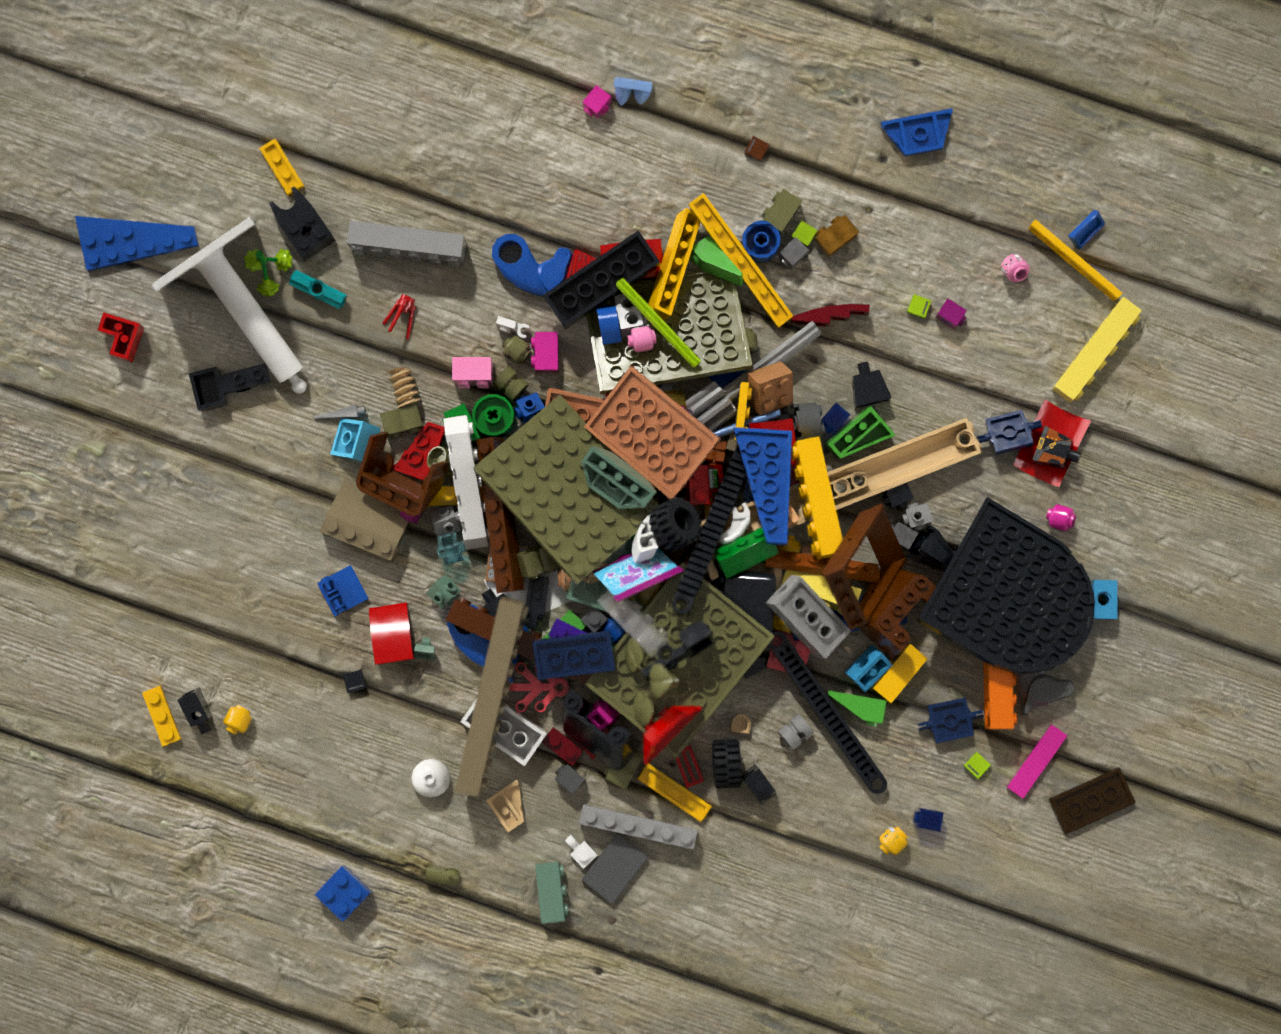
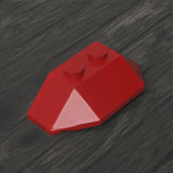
(662, 731)

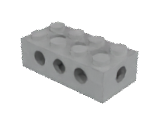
(796, 617)

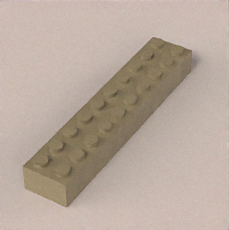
(490, 696)

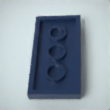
(574, 655)

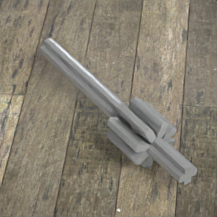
(714, 405)

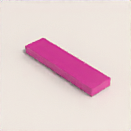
(1036, 761)

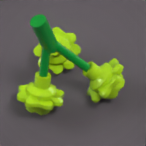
(257, 261)

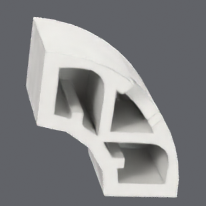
(644, 544)

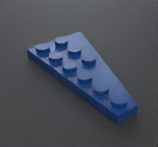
(123, 241)
(767, 467)

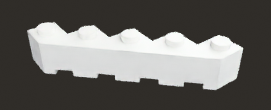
(466, 481)

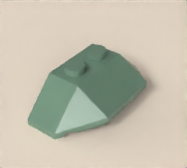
(616, 479)

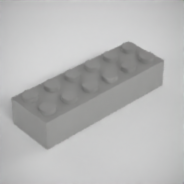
(406, 243)

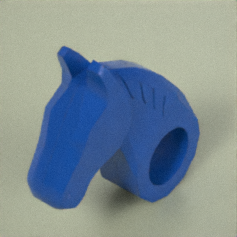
(526, 272)
(475, 646)

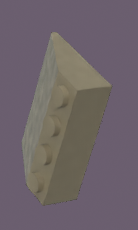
(365, 522)

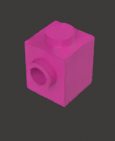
(596, 102)

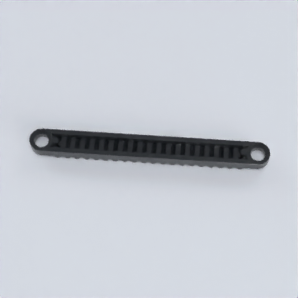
(710, 534)
(828, 713)

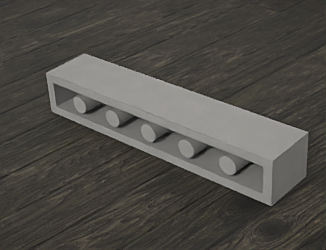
(638, 826)

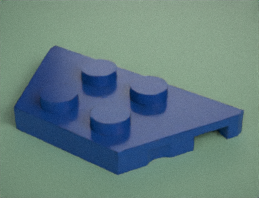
(919, 132)

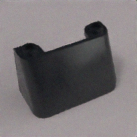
(750, 593)
(613, 749)

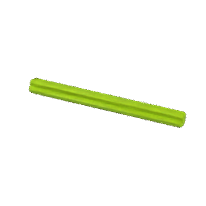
(658, 323)

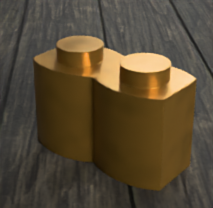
(836, 235)

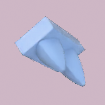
(624, 87)

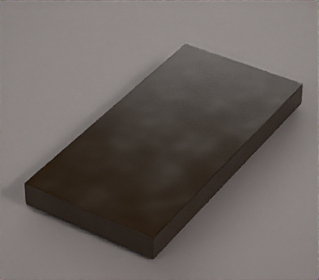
(1092, 800)

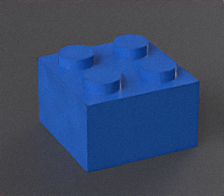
(343, 893)

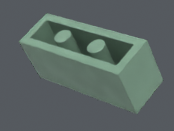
(551, 892)

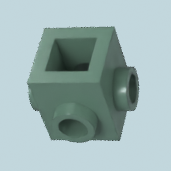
(443, 592)

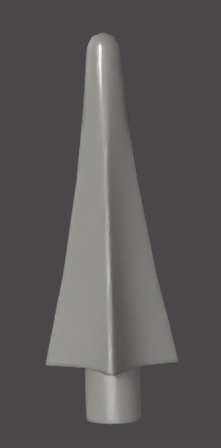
(349, 412)

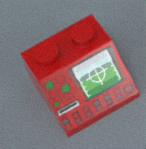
(704, 485)

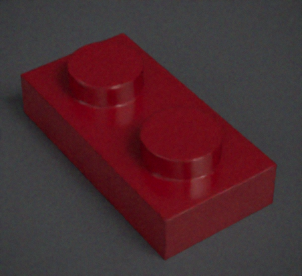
(562, 746)

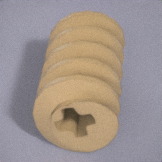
(403, 387)

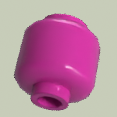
(1061, 517)

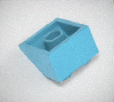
(352, 439)

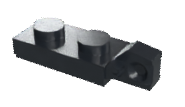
(536, 600)

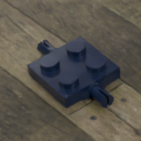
(1009, 432)
(950, 720)

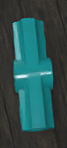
(328, 294)

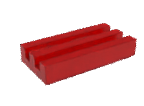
(694, 781)

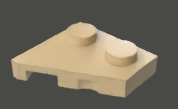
(508, 806)

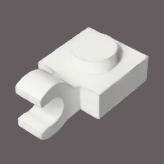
(509, 325)
(582, 852)

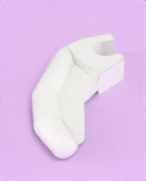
(739, 524)

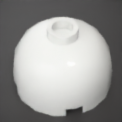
(431, 778)

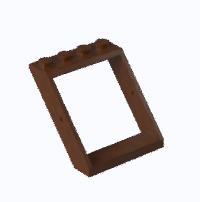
(890, 557)

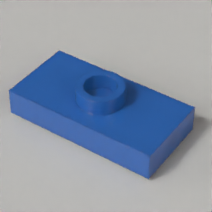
(1086, 229)

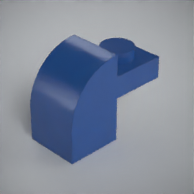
(609, 324)

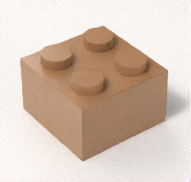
(771, 388)

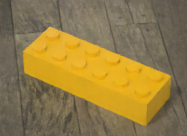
(817, 497)

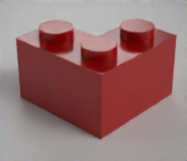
(125, 334)

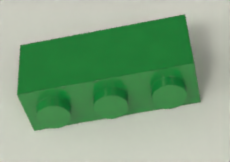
(744, 553)

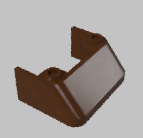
(392, 488)

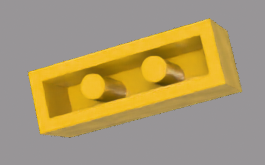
(899, 674)

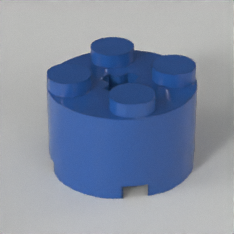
(770, 237)

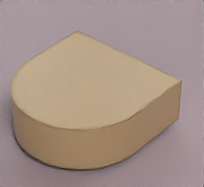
(740, 724)

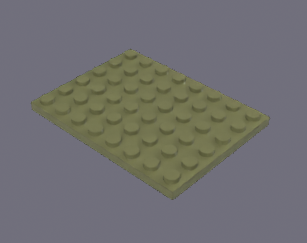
(703, 317)
(546, 489)
(704, 677)

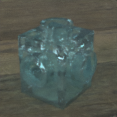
(450, 548)

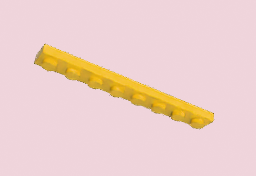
(738, 255)

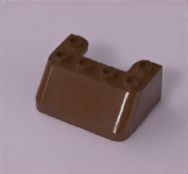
(896, 604)

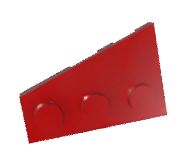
(415, 457)

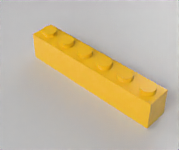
(674, 263)

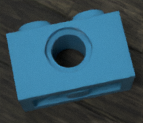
(1108, 589)
(868, 668)

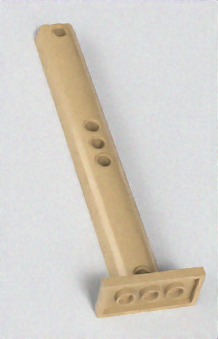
(881, 472)

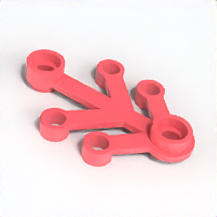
(537, 687)

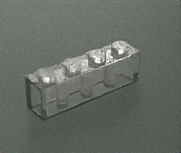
(635, 623)

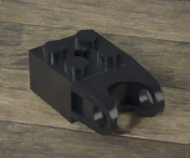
(297, 221)

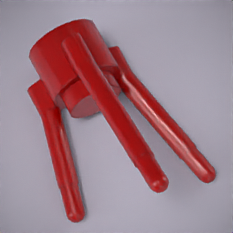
(403, 305)

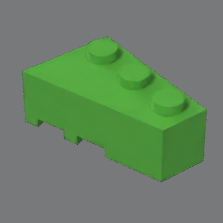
(859, 433)

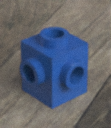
(528, 407)

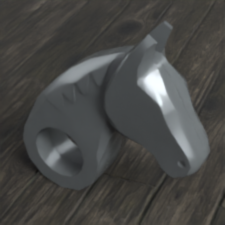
(1041, 689)

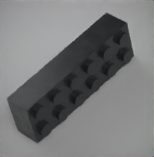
(597, 281)

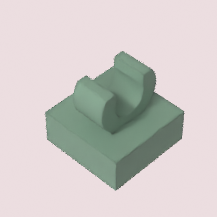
(425, 650)

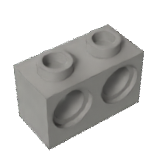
(628, 315)

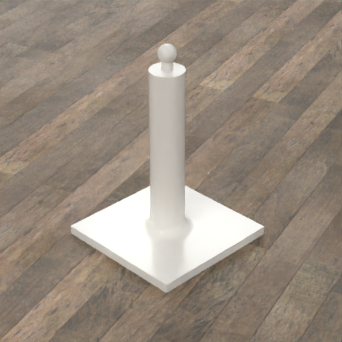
(242, 306)

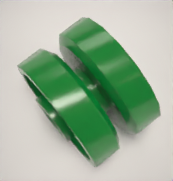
(490, 405)

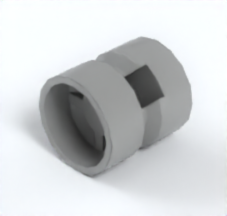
(795, 732)

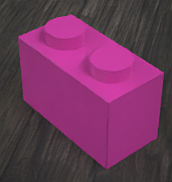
(546, 352)

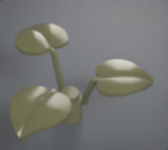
(660, 682)

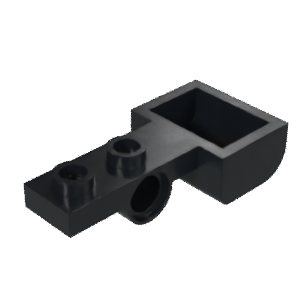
(211, 387)
(693, 639)

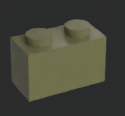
(782, 211)

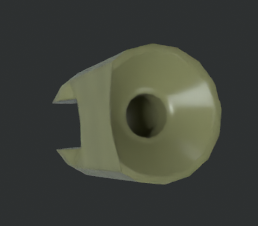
(442, 875)

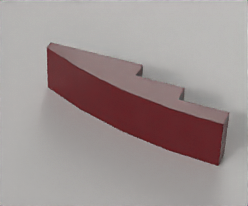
(823, 315)

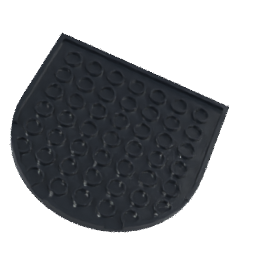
(1012, 595)

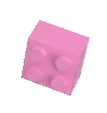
(472, 372)

